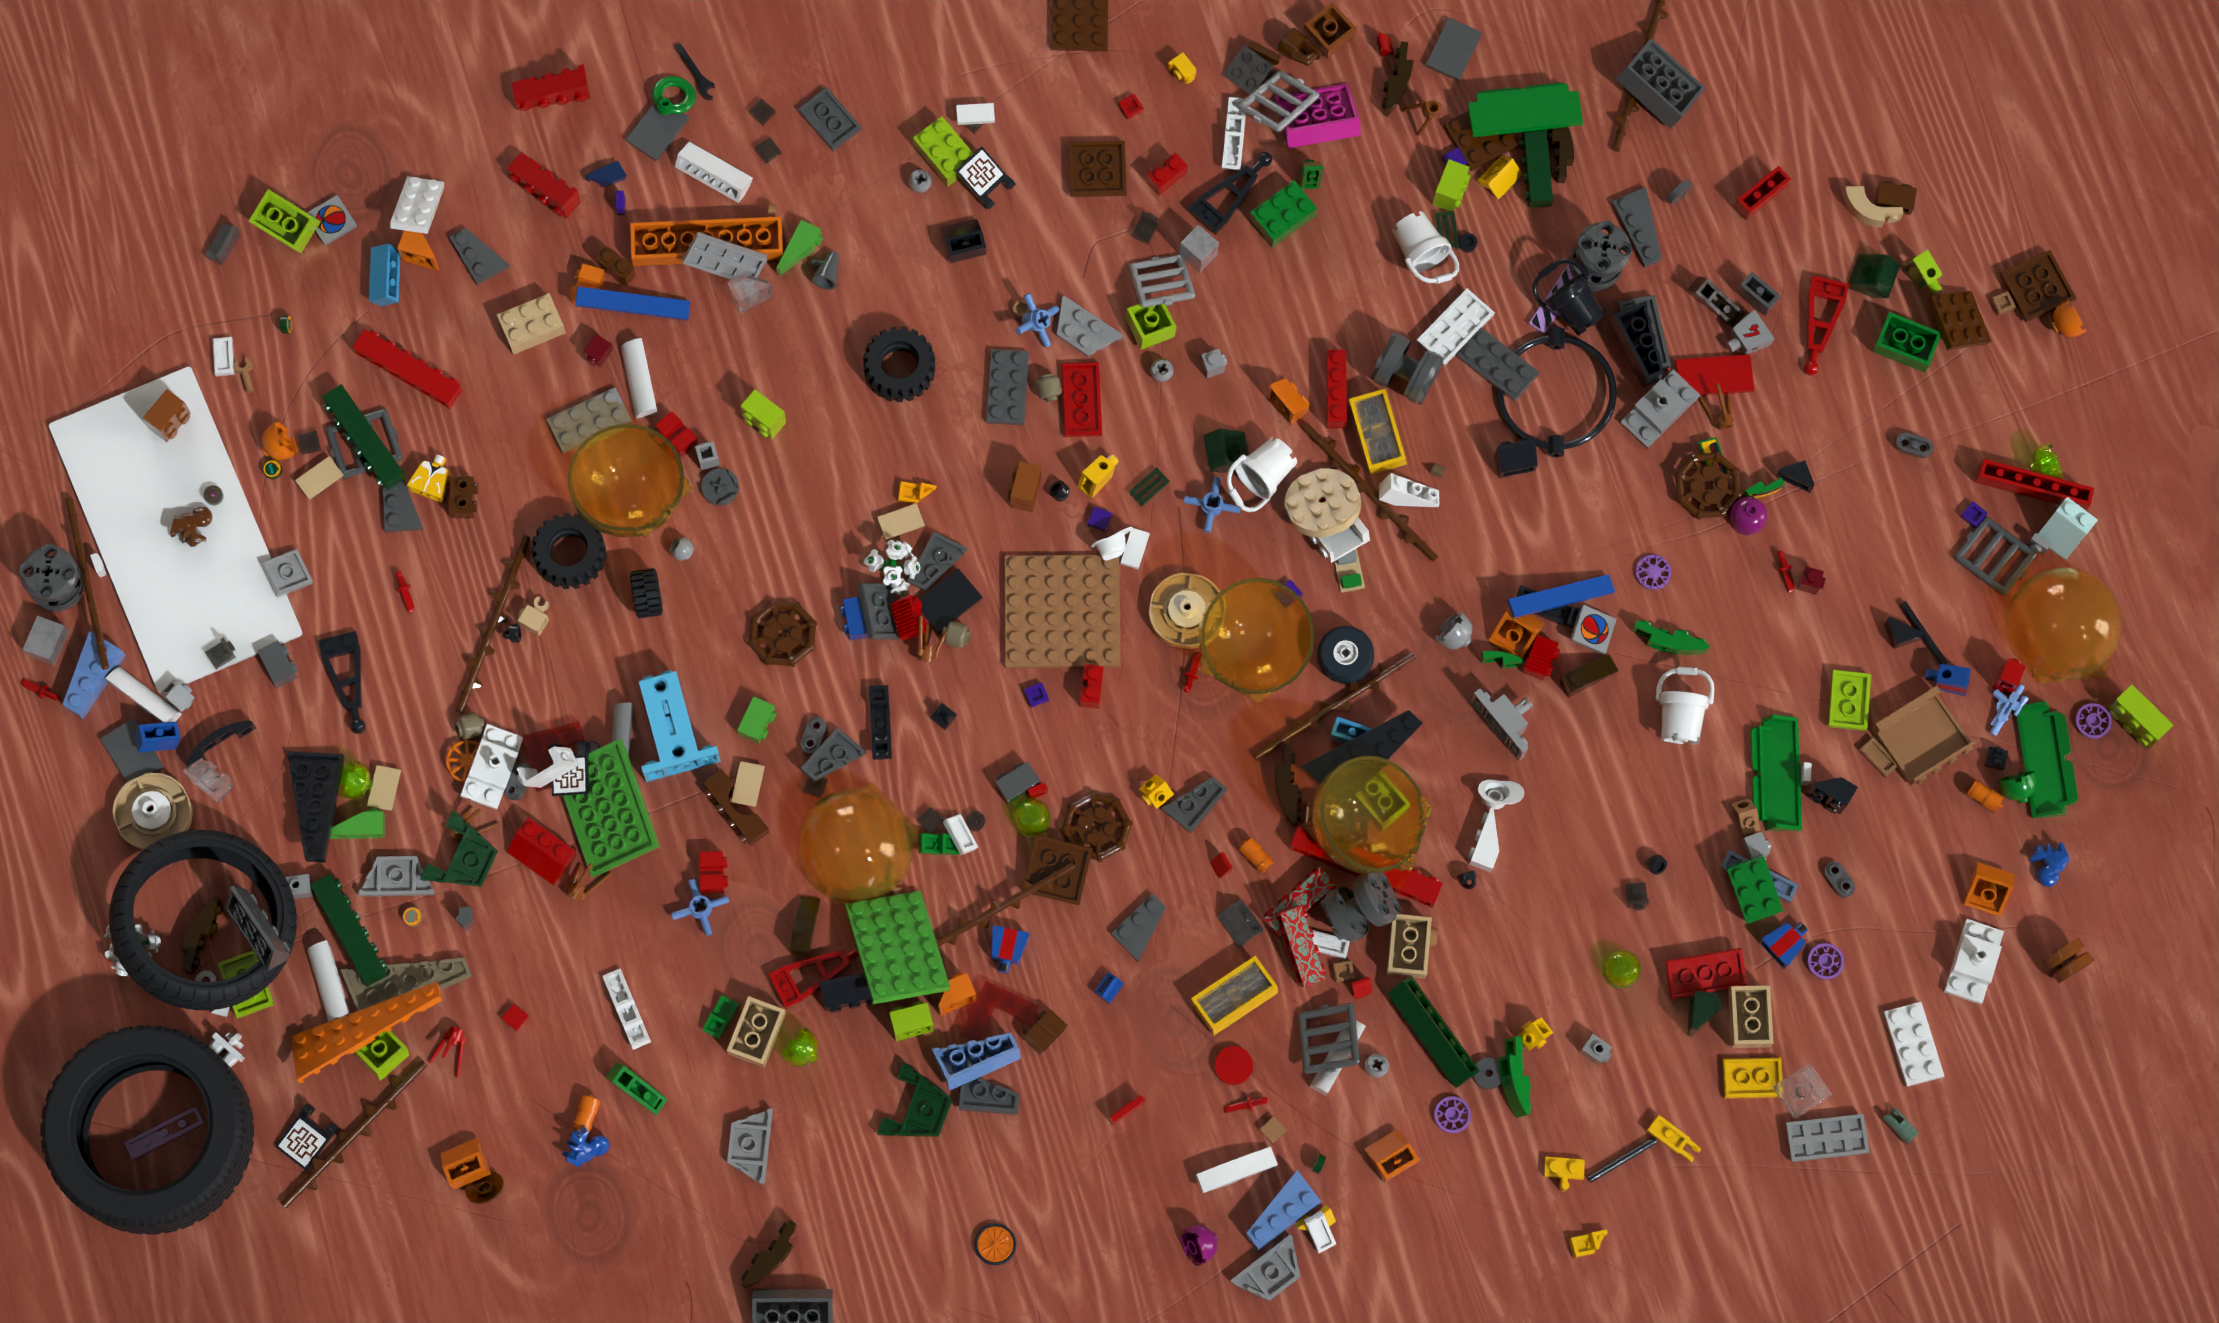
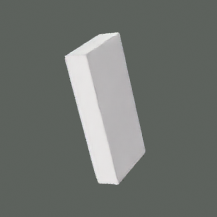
(975, 114)
(223, 356)
(1135, 548)
(960, 834)
(1330, 944)
(1320, 1232)

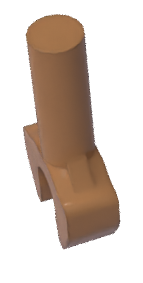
(245, 373)

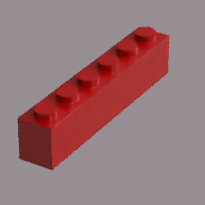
(407, 369)
(2033, 484)

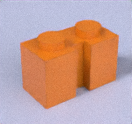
(588, 277)

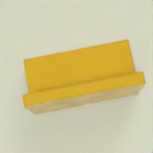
(1500, 176)

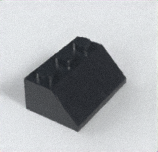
(845, 992)

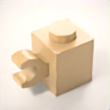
(534, 618)

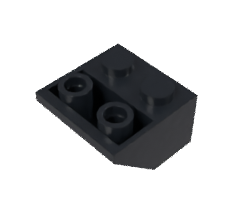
(964, 241)
(1516, 457)
(1833, 793)

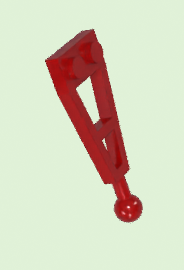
(1828, 290)
(786, 986)

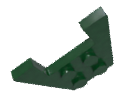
(470, 861)
(926, 1110)

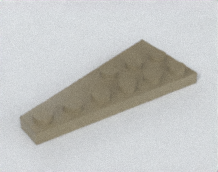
(405, 978)

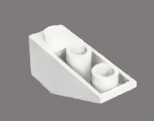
(1406, 492)
(1487, 847)

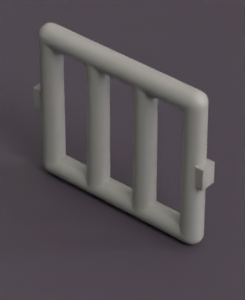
(1269, 85)
(1167, 300)

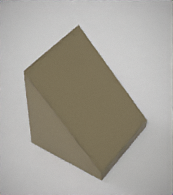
(1437, 470)

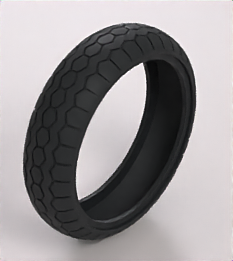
(201, 845)

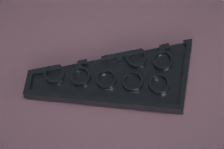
(1379, 742)
(316, 790)

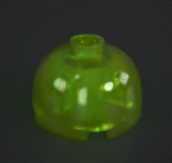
(2046, 461)
(355, 780)
(1031, 817)
(1621, 969)
(801, 1049)

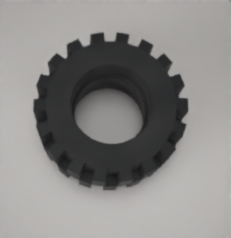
(646, 593)

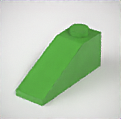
(800, 246)
(361, 826)

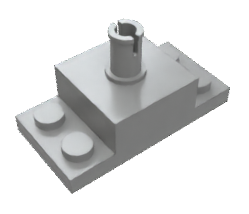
(1659, 408)
(1504, 720)

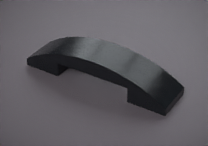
(1562, 615)
(880, 722)
(240, 728)

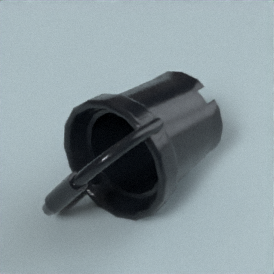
(1572, 301)

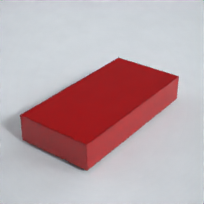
(1127, 1109)

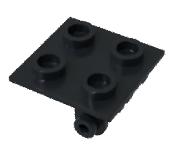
(1248, 70)

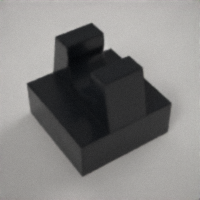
(943, 716)
(1996, 758)

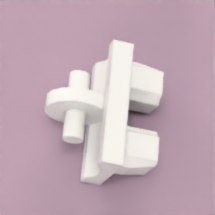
(233, 1055)

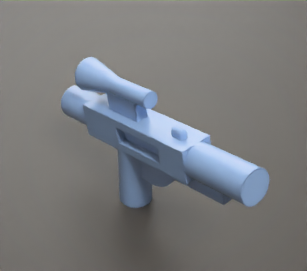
(2005, 706)

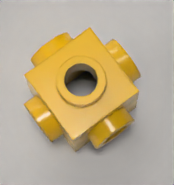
(1155, 792)
(1535, 1034)

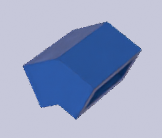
(1108, 988)

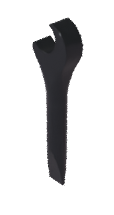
(704, 84)

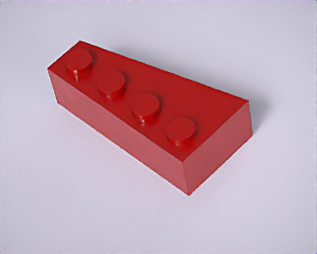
(551, 89)
(544, 185)

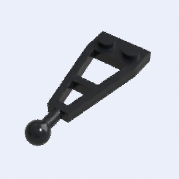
(1211, 217)
(340, 646)

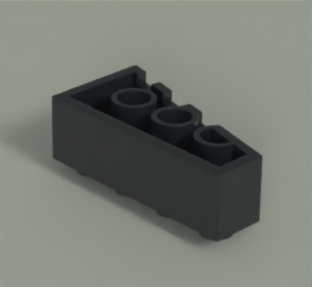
(1638, 342)

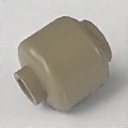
(1048, 387)
(957, 634)
(469, 726)

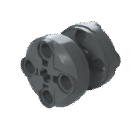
(1601, 254)
(1395, 362)
(52, 578)
(1352, 910)

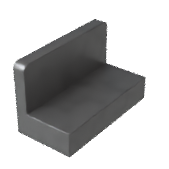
(223, 243)
(1240, 922)

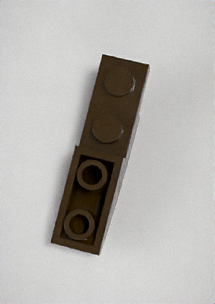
(1398, 81)
(1564, 151)
(1287, 793)
(202, 926)
(766, 1263)

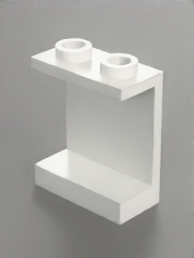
(1343, 542)
(563, 762)

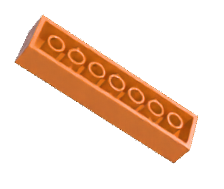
(668, 241)

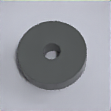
(1679, 192)
(1488, 1082)

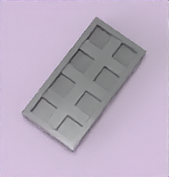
(723, 257)
(585, 419)
(1827, 1138)

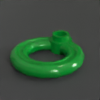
(674, 81)

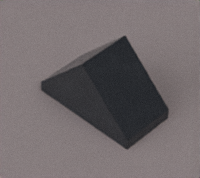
(1797, 475)
(1900, 633)

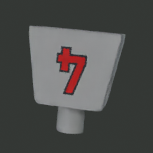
(1750, 335)

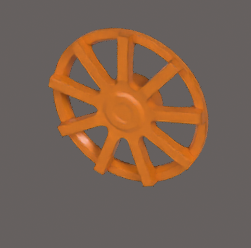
(465, 761)

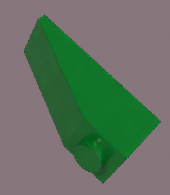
(1311, 174)
(636, 1088)

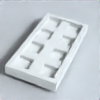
(417, 205)
(1456, 326)
(1913, 1044)

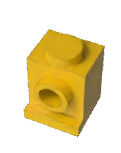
(1182, 68)

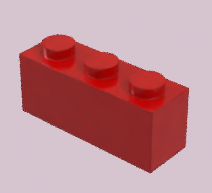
(1762, 192)

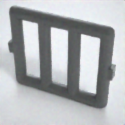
(336, 453)
(2001, 533)
(1305, 1033)

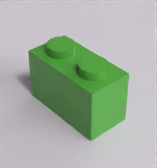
(756, 720)

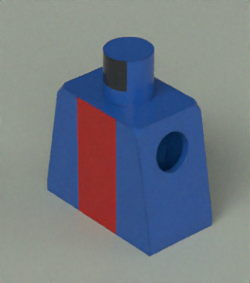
(1956, 681)
(1784, 943)
(1008, 947)

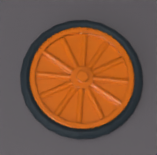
(995, 1244)

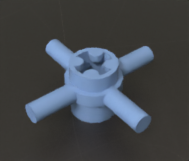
(1036, 320)
(1211, 511)
(701, 915)

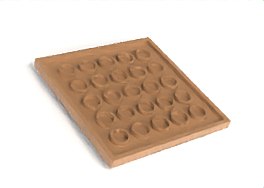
(1062, 611)

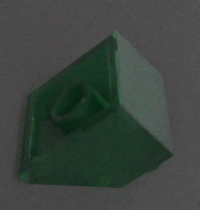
(1874, 275)
(1224, 448)
(1702, 1009)

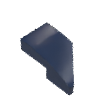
(608, 174)

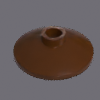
(485, 1189)

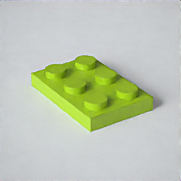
(1849, 700)
(237, 966)

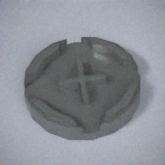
(719, 487)

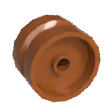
(2068, 959)

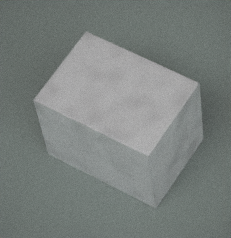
(1199, 248)
(45, 640)

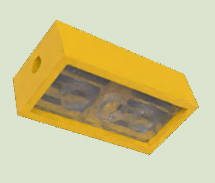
(1378, 431)
(1234, 995)

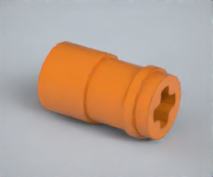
(1988, 798)
(1256, 855)
(586, 1112)

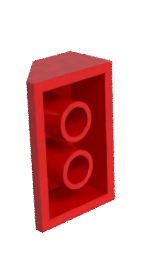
(541, 851)

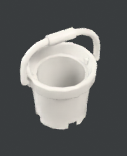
(1423, 247)
(1261, 471)
(1683, 711)

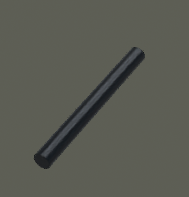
(1926, 637)
(1622, 1159)

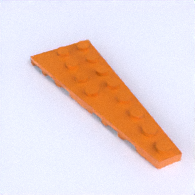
(349, 1033)

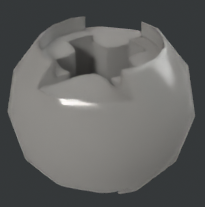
(914, 177)
(1165, 375)
(681, 549)
(1374, 1072)

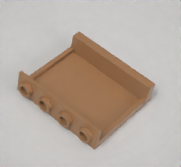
(1923, 737)

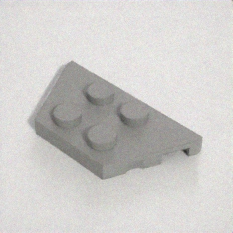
(1084, 329)
(396, 878)
(750, 1145)
(1271, 1271)

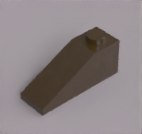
(1716, 301)
(1587, 675)
(804, 926)

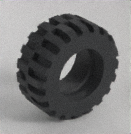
(899, 341)
(568, 575)

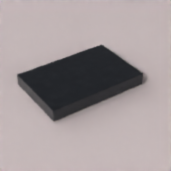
(949, 600)

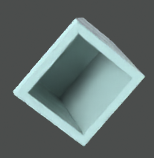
(2067, 528)

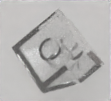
(748, 292)
(207, 779)
(1802, 1090)

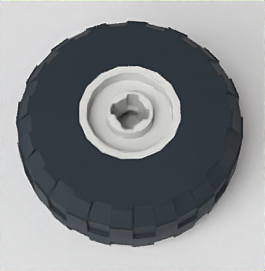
(1345, 654)

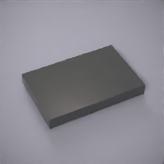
(1453, 49)
(829, 119)
(656, 132)
(877, 611)
(123, 750)

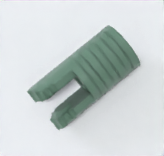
(1901, 1125)

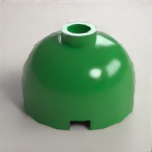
(2018, 786)

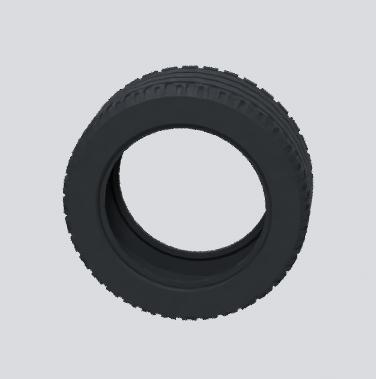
(85, 1083)

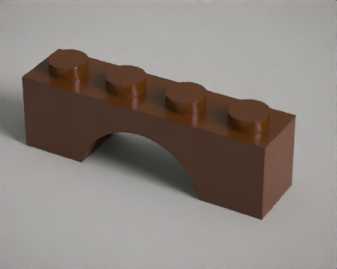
(750, 826)

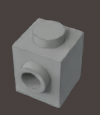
(1213, 363)
(707, 455)
(178, 695)
(1756, 845)
(300, 886)
(1596, 1050)

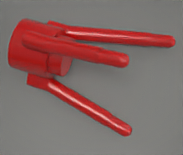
(452, 1037)

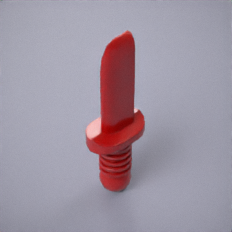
(1785, 571)
(404, 591)
(1191, 675)
(42, 691)
(1246, 1104)

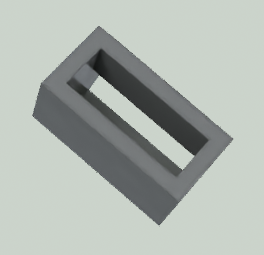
(465, 917)

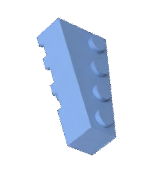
(89, 677)
(975, 1059)
(1285, 1210)

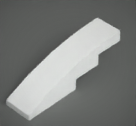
(1233, 135)
(626, 1009)
(1236, 1170)

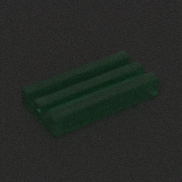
(1453, 222)
(1137, 498)

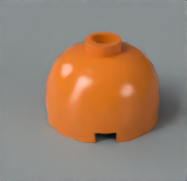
(2067, 320)
(277, 442)

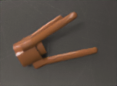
(1429, 109)
(1724, 419)
(925, 652)
(457, 836)
(576, 891)

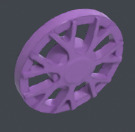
(1653, 572)
(2093, 721)
(1825, 961)
(1452, 1114)

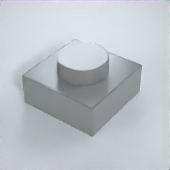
(2039, 544)

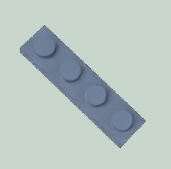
(1784, 887)

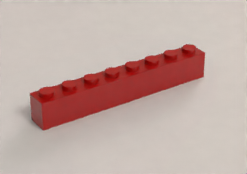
(1405, 883)

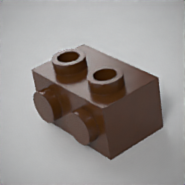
(462, 497)

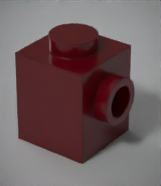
(597, 351)
(1811, 580)

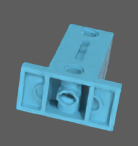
(671, 729)

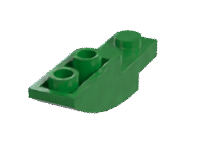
(1678, 643)
(1514, 1083)

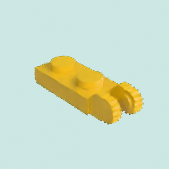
(1672, 1137)

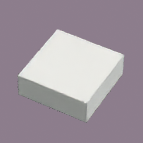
(98, 564)
(1805, 776)

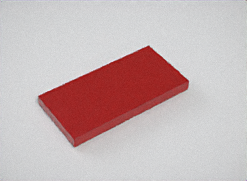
(1731, 372)
(1081, 399)
(1705, 972)

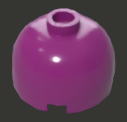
(1748, 516)
(1199, 1243)

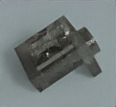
(1146, 227)
(221, 653)
(1636, 896)

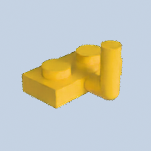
(1564, 1169)

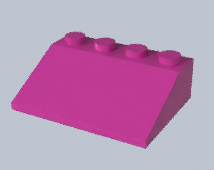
(1326, 119)

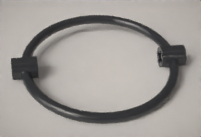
(1556, 340)

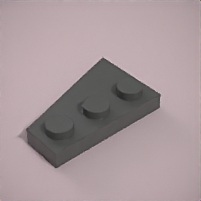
(477, 256)
(399, 510)
(936, 560)
(832, 755)
(1196, 804)
(1138, 928)
(988, 1098)

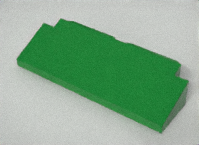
(1524, 109)
(2044, 751)
(1777, 773)

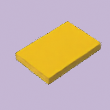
(1751, 1077)

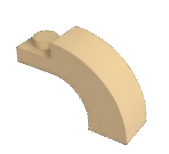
(1865, 211)

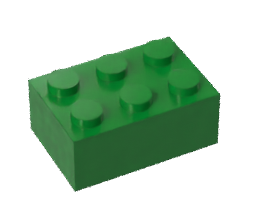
(1283, 213)
(1907, 342)
(1755, 889)

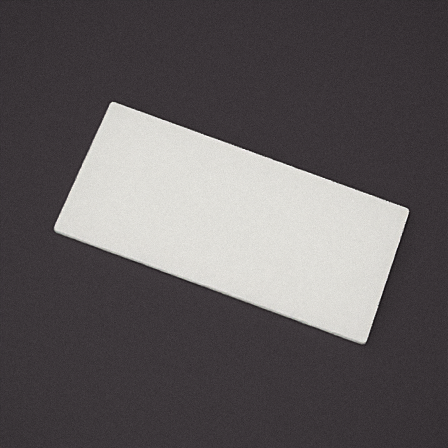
(130, 493)

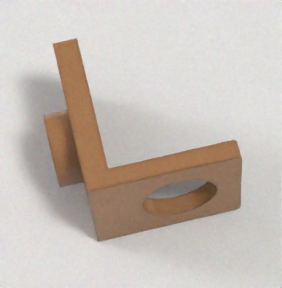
(1747, 816)

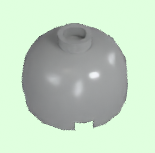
(1455, 632)

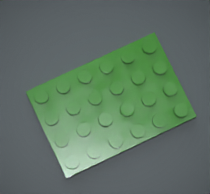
(613, 816)
(897, 947)

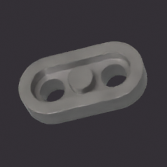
(1913, 444)
(813, 735)
(513, 781)
(1837, 880)

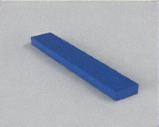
(632, 303)
(1560, 596)

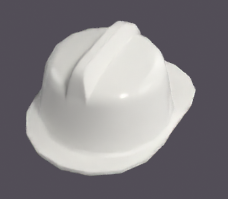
(1112, 546)
(1499, 793)

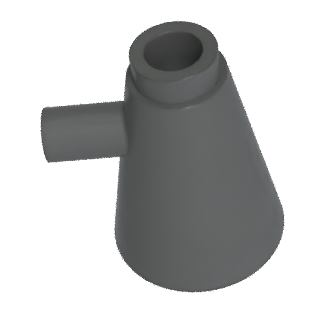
(827, 272)

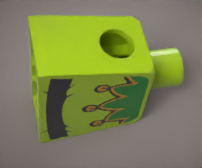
(1924, 272)

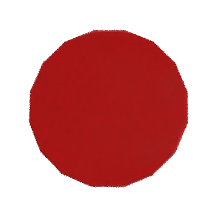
(1233, 1065)

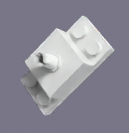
(491, 767)
(1974, 961)

